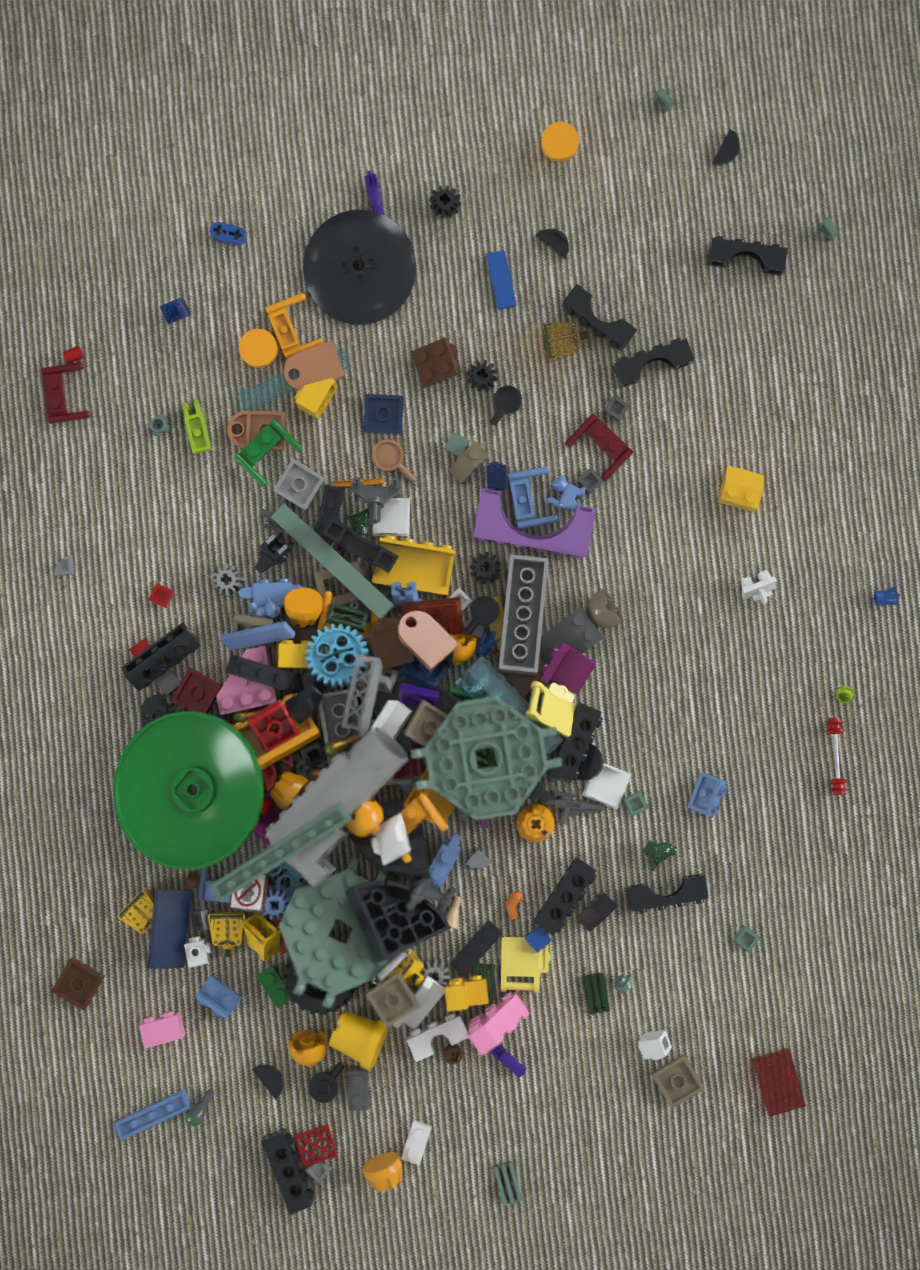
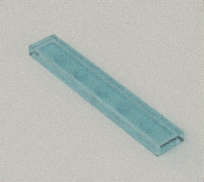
(276, 387)

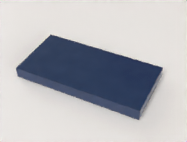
(169, 928)

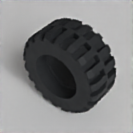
(310, 999)

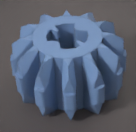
(282, 900)

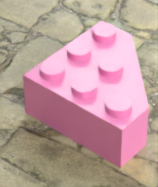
(245, 694)
(488, 1029)

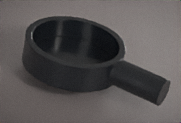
(506, 401)
(483, 611)
(324, 1085)

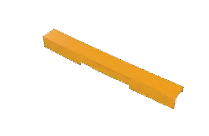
(375, 481)

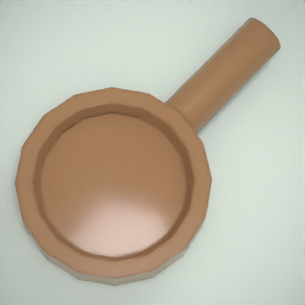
(389, 456)

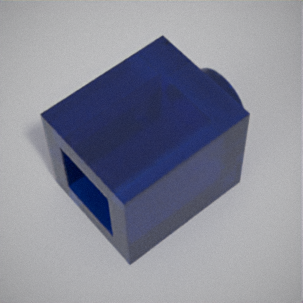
(175, 310)
(496, 476)

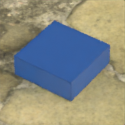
(538, 939)

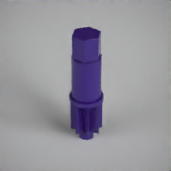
(373, 191)
(508, 1060)

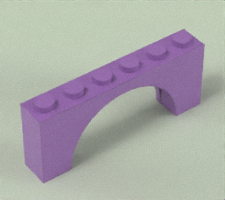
(570, 539)

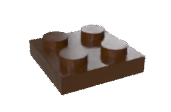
(435, 362)
(78, 983)

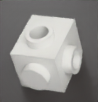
(198, 951)
(654, 1045)

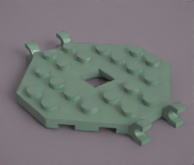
(489, 790)
(316, 956)

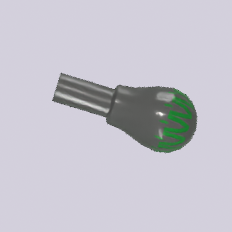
(196, 1114)

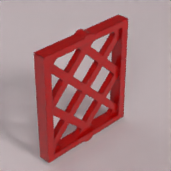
(312, 1132)

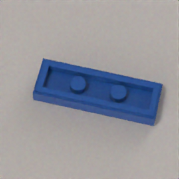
(501, 280)

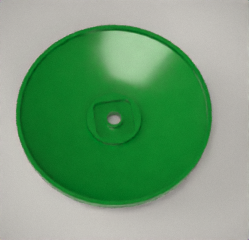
(155, 794)

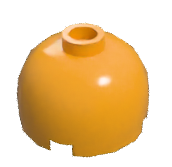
(466, 648)
(366, 819)
(308, 1047)

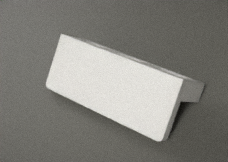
(393, 718)
(427, 995)

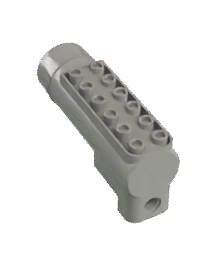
(349, 780)

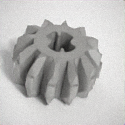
(231, 573)
(438, 968)

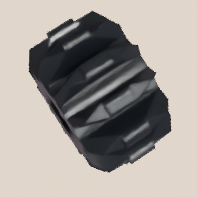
(438, 199)
(475, 379)
(490, 573)

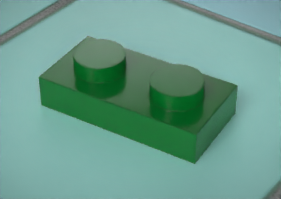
(274, 986)

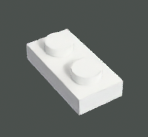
(416, 1142)

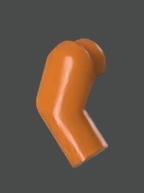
(511, 903)

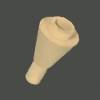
(452, 914)

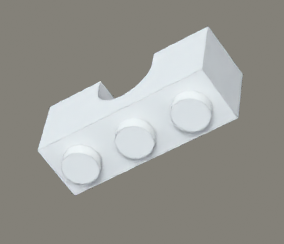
(451, 1027)

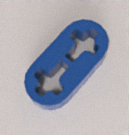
(228, 229)

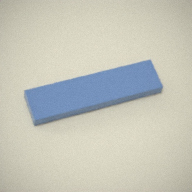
(257, 636)
(152, 1115)

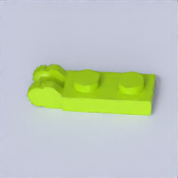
(196, 429)

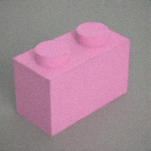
(161, 1029)

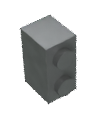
(358, 1089)

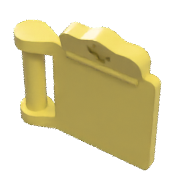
(555, 709)
(522, 961)

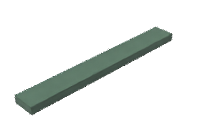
(332, 561)
(280, 852)

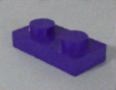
(414, 695)

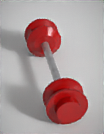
(837, 783)

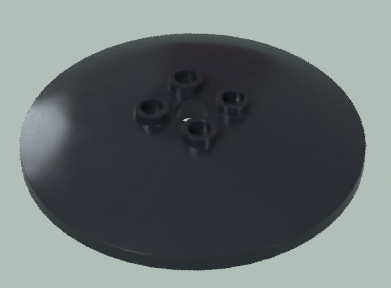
(365, 294)

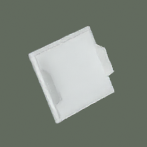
(394, 518)
(607, 786)
(391, 840)

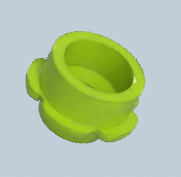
(845, 694)

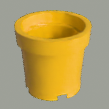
(359, 1038)

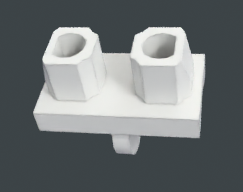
(759, 590)

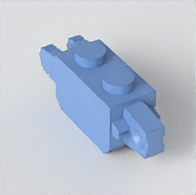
(264, 589)
(444, 860)

